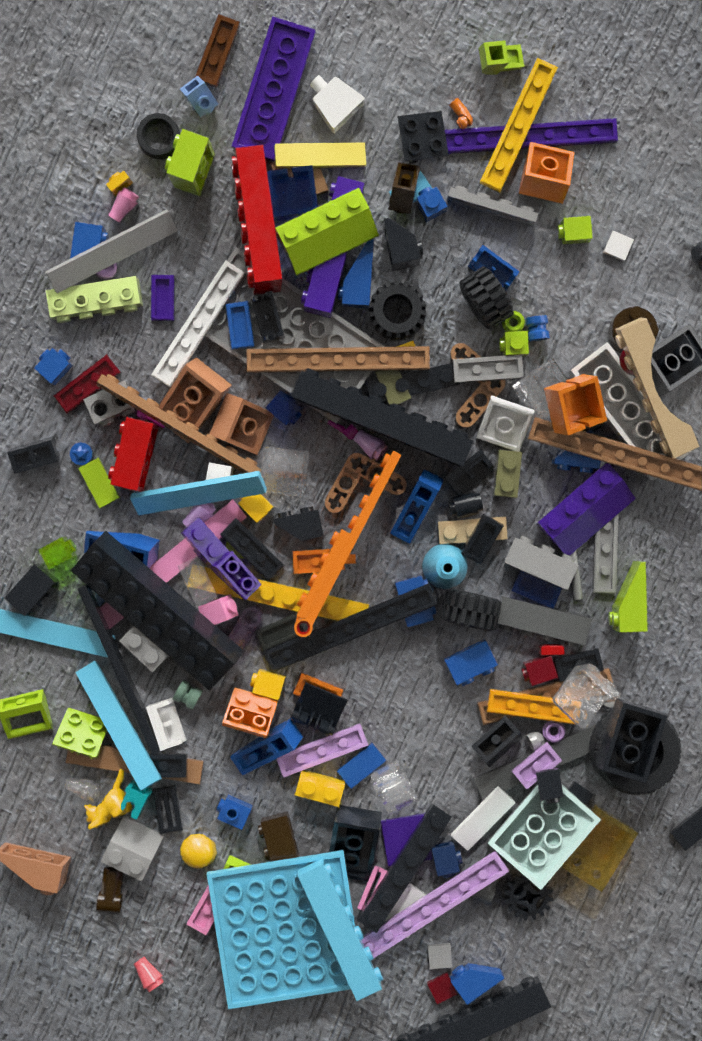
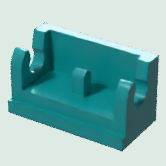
(137, 798)

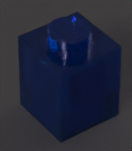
(285, 408)

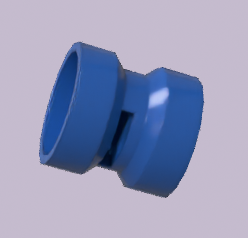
(537, 328)

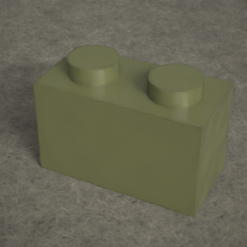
(507, 473)

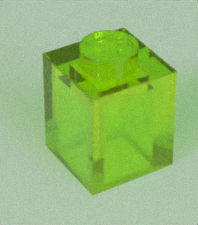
(58, 552)

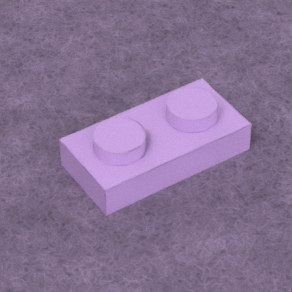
(541, 759)

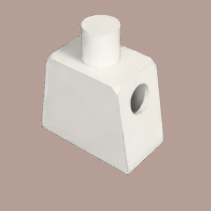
(336, 101)

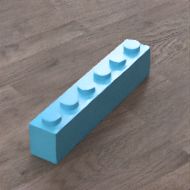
(339, 929)

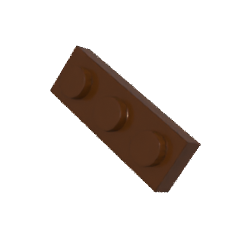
(217, 50)

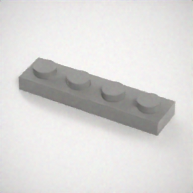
(500, 208)

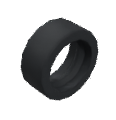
(148, 121)

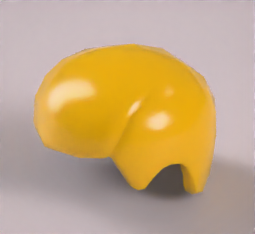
(198, 851)

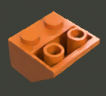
(250, 712)

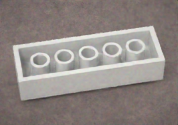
(621, 401)

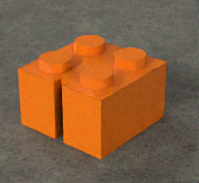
(575, 401)

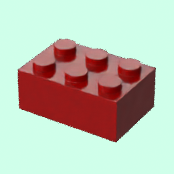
(133, 454)

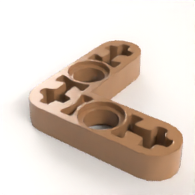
(484, 389)
(355, 476)

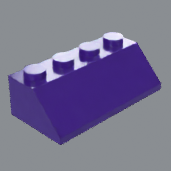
(586, 510)

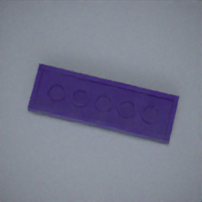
(274, 86)

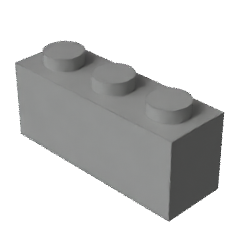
(542, 562)

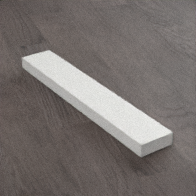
(198, 323)

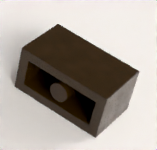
(278, 837)

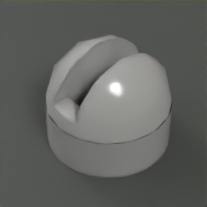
(535, 740)

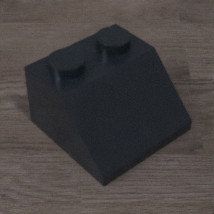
(402, 246)

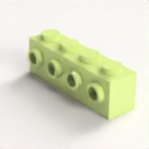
(95, 298)

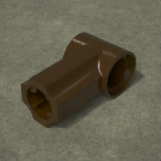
(110, 896)

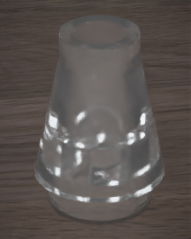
(83, 788)

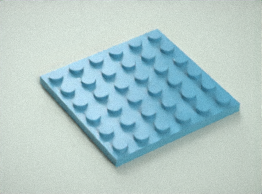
(271, 934)

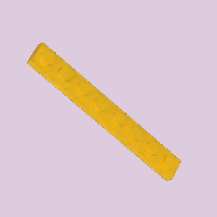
(288, 597)

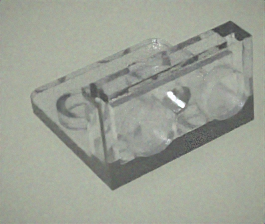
(584, 694)

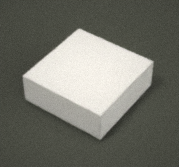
(618, 246)

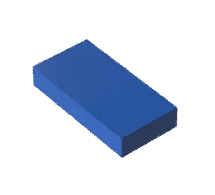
(240, 325)
(361, 765)

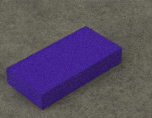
(162, 297)

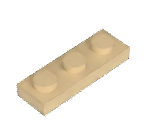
(460, 530)

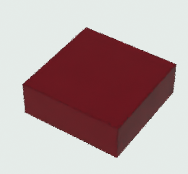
(442, 988)

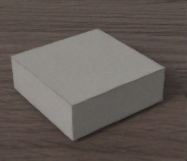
(439, 956)

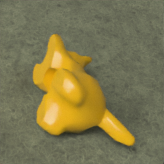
(109, 807)

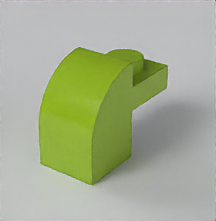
(498, 57)

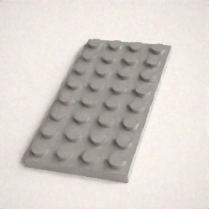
(300, 331)

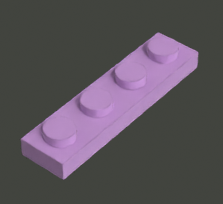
(322, 750)

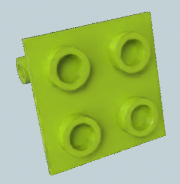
(80, 733)

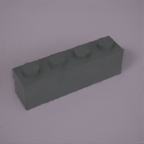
(543, 620)

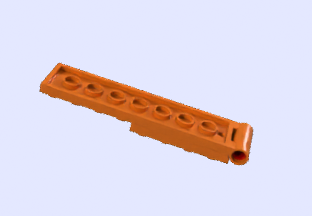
(343, 543)

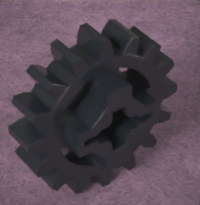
(520, 897)

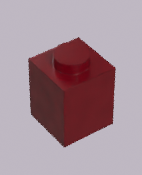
(539, 670)

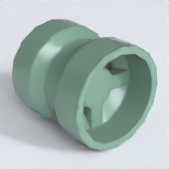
(187, 694)

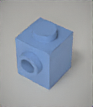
(199, 96)

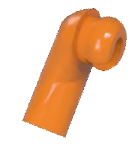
(465, 118)

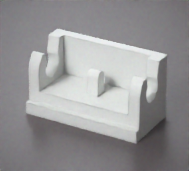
(166, 723)

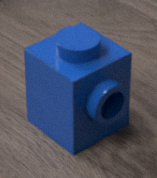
(431, 203)
(53, 365)
(233, 811)

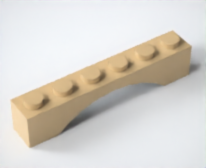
(638, 344)

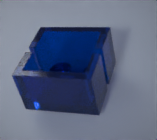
(292, 194)

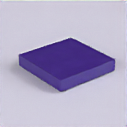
(397, 832)

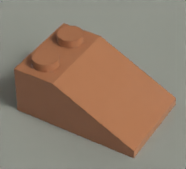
(195, 394)
(36, 867)

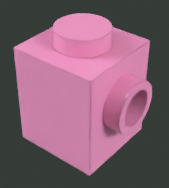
(219, 609)

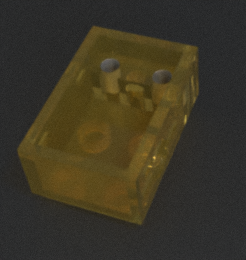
(601, 850)

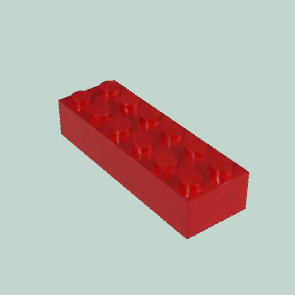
(257, 218)

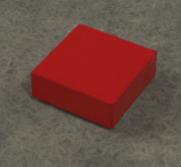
(551, 649)

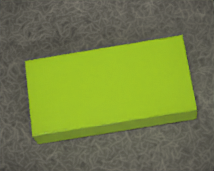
(98, 483)

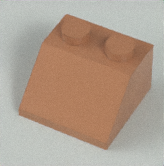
(241, 423)

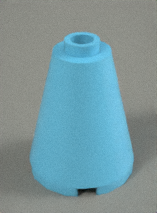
(437, 558)

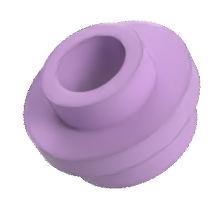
(558, 736)

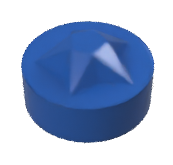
(81, 453)

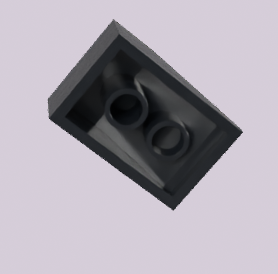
(676, 360)
(357, 835)

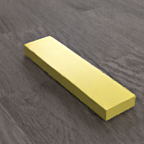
(320, 155)

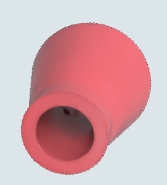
(148, 974)

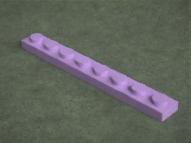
(435, 903)

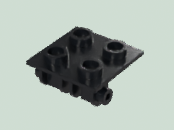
(422, 136)
(318, 709)

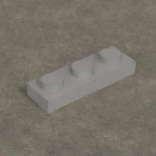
(487, 368)

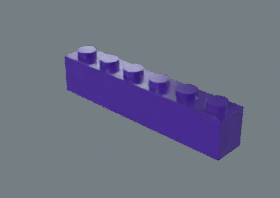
(326, 277)

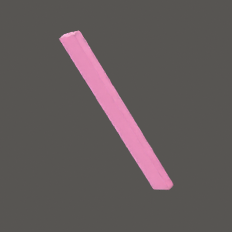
(167, 566)

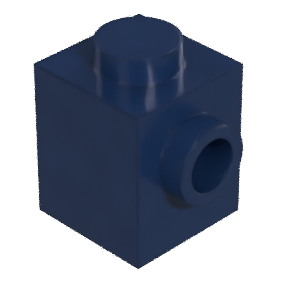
(446, 859)

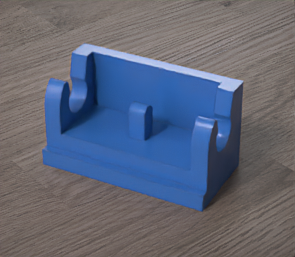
(500, 268)

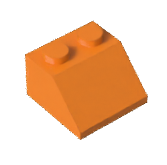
(546, 173)

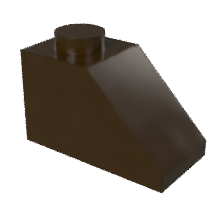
(404, 188)

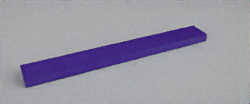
(548, 134)

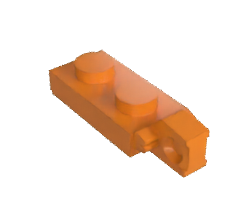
(307, 560)

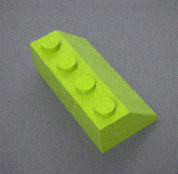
(327, 231)

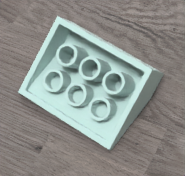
(543, 835)

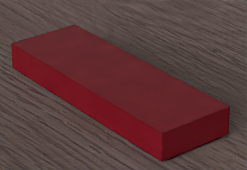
(85, 384)

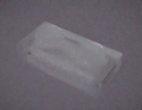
(197, 581)

